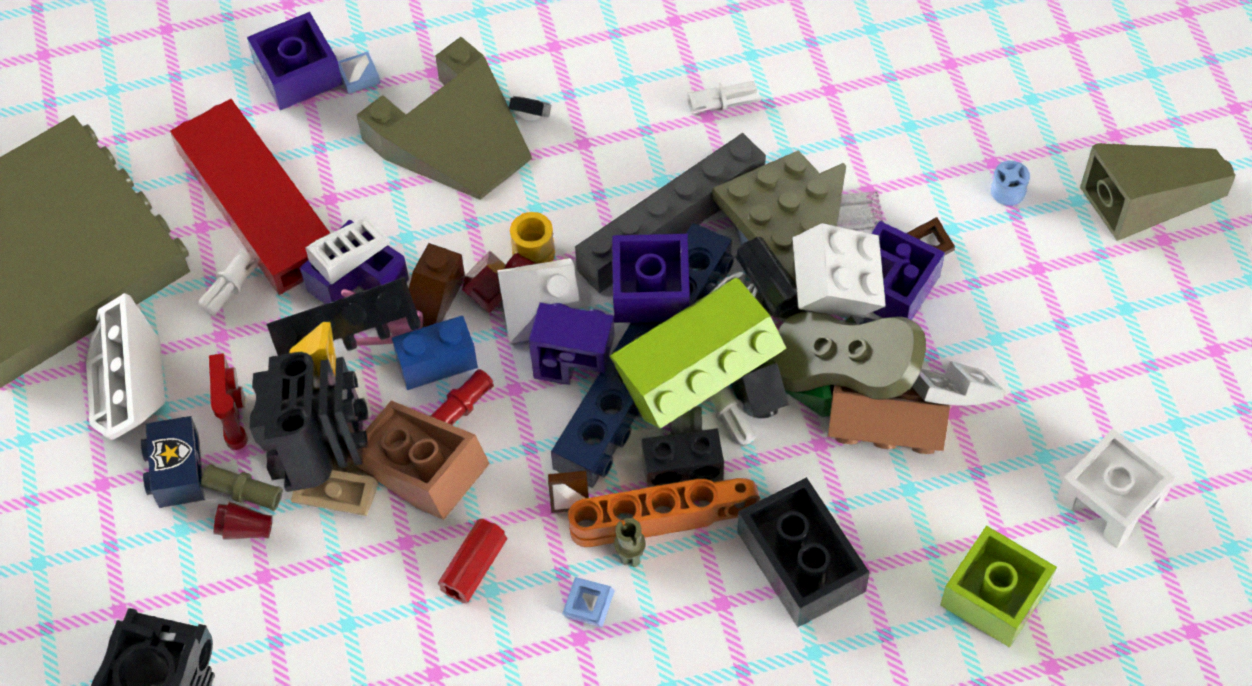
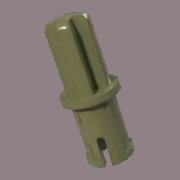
(629, 541)

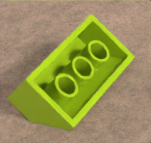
(697, 353)

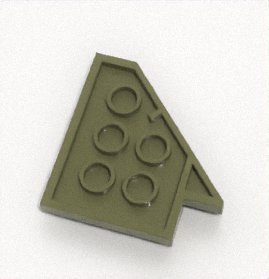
(782, 202)

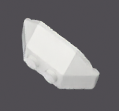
(123, 369)

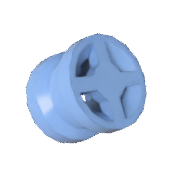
(1010, 173)

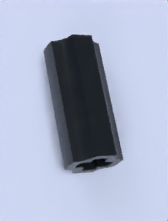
(767, 275)

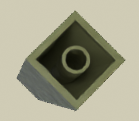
(1152, 184)

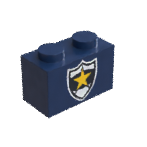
(173, 462)

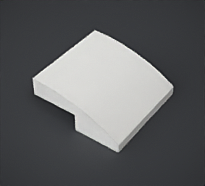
(958, 386)

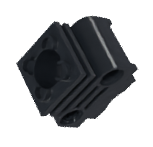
(307, 419)
(154, 651)

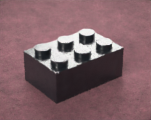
(802, 552)

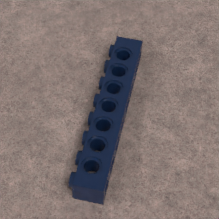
(571, 452)

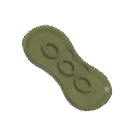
(871, 357)

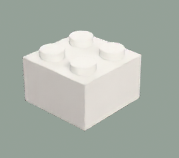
(838, 271)

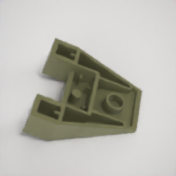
(455, 135)

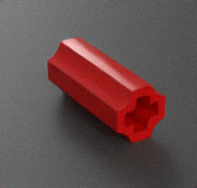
(472, 560)

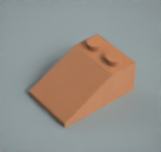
(422, 458)

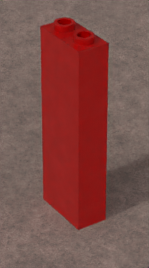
(250, 191)

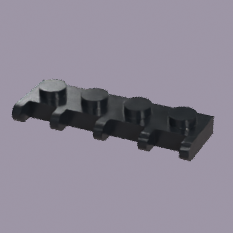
(349, 316)

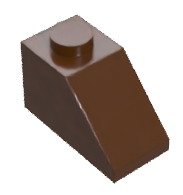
(436, 282)

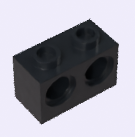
(682, 457)

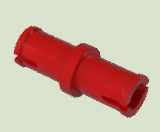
(461, 400)

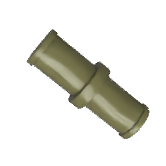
(241, 487)

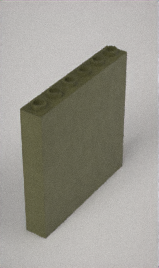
(72, 244)

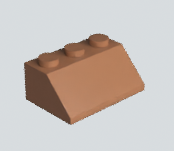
(888, 422)

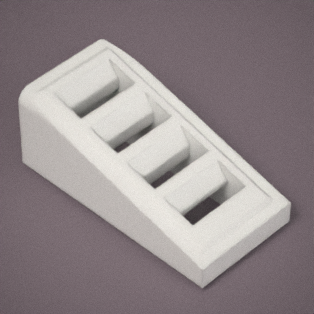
(334, 269)

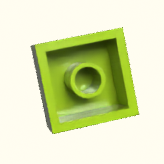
(998, 586)

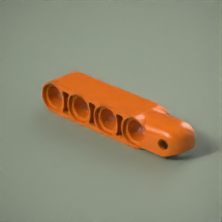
(643, 502)

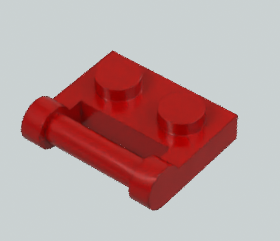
(226, 400)

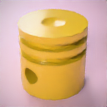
(533, 237)

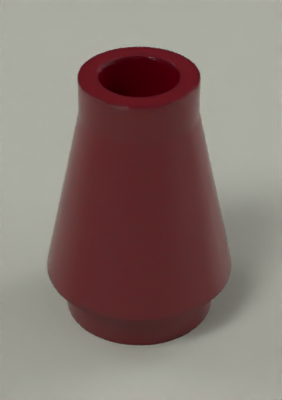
(239, 522)

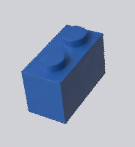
(435, 352)

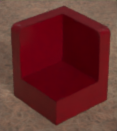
(483, 282)

